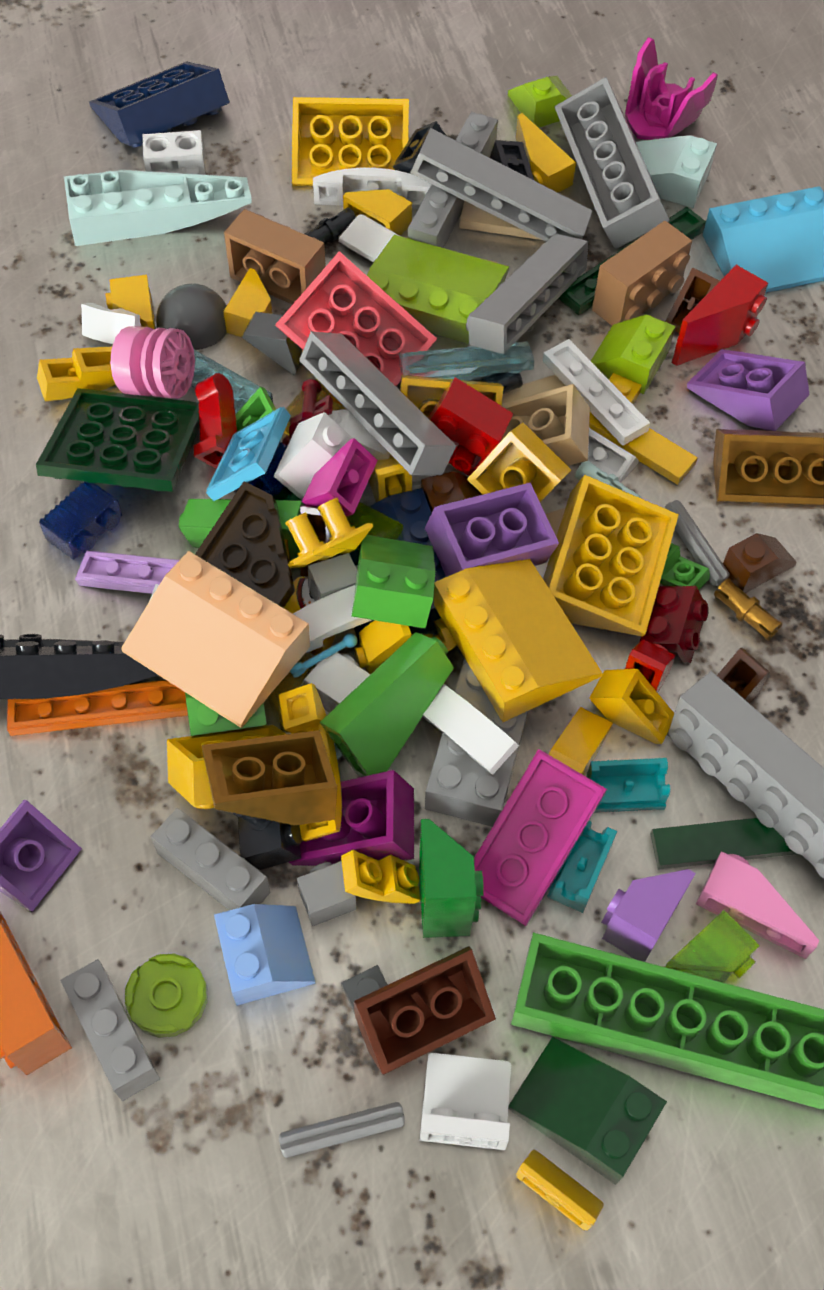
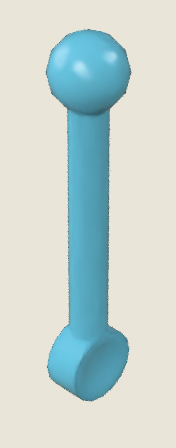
(348, 641)

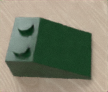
(587, 1108)

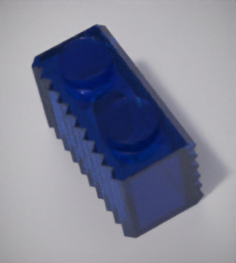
(81, 519)

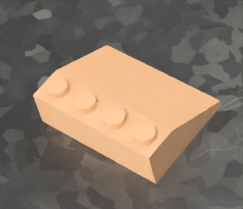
(217, 639)

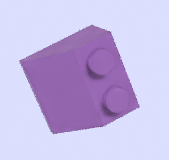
(642, 912)

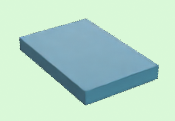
(248, 453)

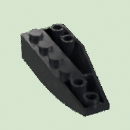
(64, 667)

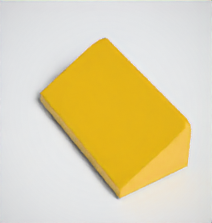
(560, 1190)

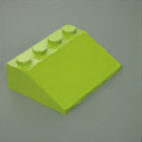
(436, 283)

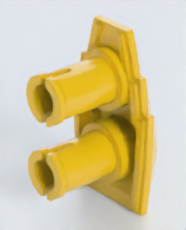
(343, 539)

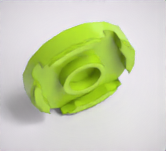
(166, 995)

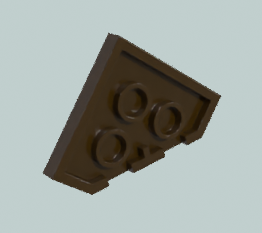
(251, 545)

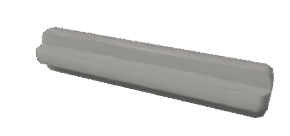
(697, 544)
(341, 1129)

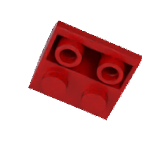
(470, 423)

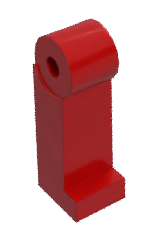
(216, 418)

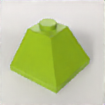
(538, 99)

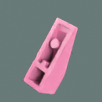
(755, 904)

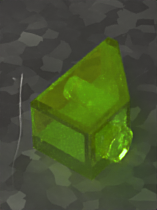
(717, 951)

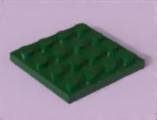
(121, 440)

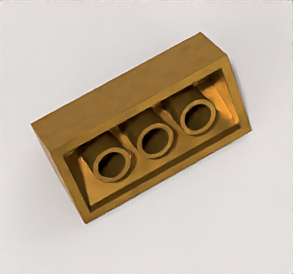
(769, 466)

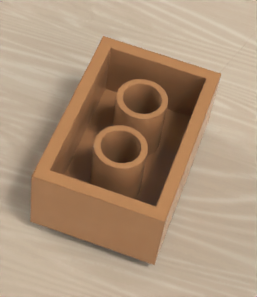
(280, 255)
(642, 274)

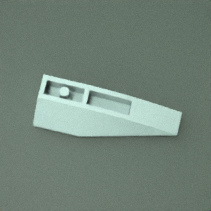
(147, 203)

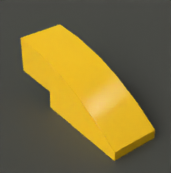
(86, 370)

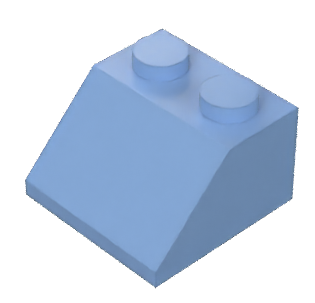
(263, 951)

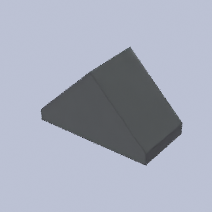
(273, 342)

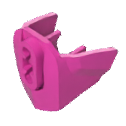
(659, 107)

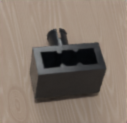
(268, 842)

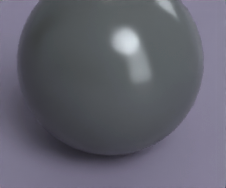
(196, 311)

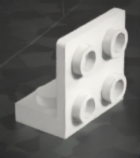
(466, 1101)

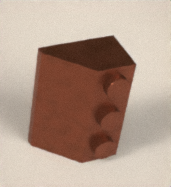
(423, 1010)

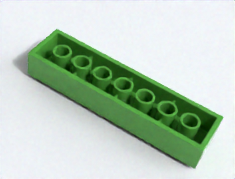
(673, 1019)

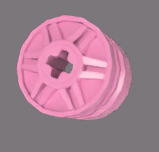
(153, 362)

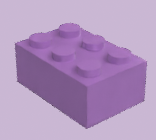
(491, 530)

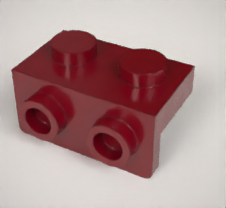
(677, 620)

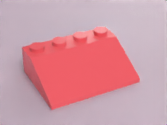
(353, 305)

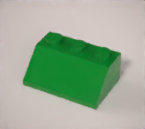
(448, 884)

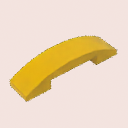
(302, 713)

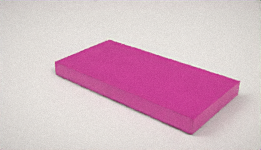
(535, 835)

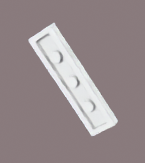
(604, 399)

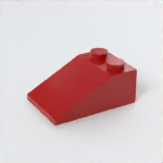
(722, 316)

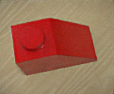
(652, 661)

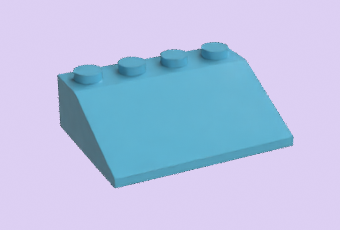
(771, 237)

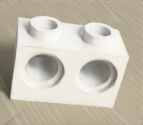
(174, 152)

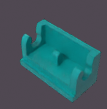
(631, 784)
(582, 868)

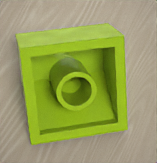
(635, 349)

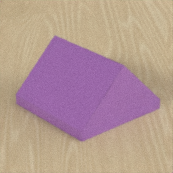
(32, 855)

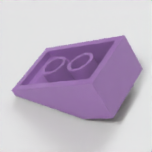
(752, 387)

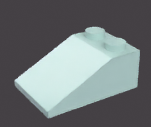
(678, 166)

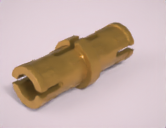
(748, 609)

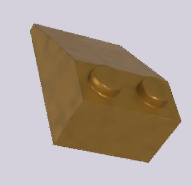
(273, 778)

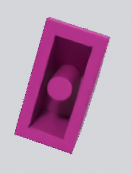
(342, 477)

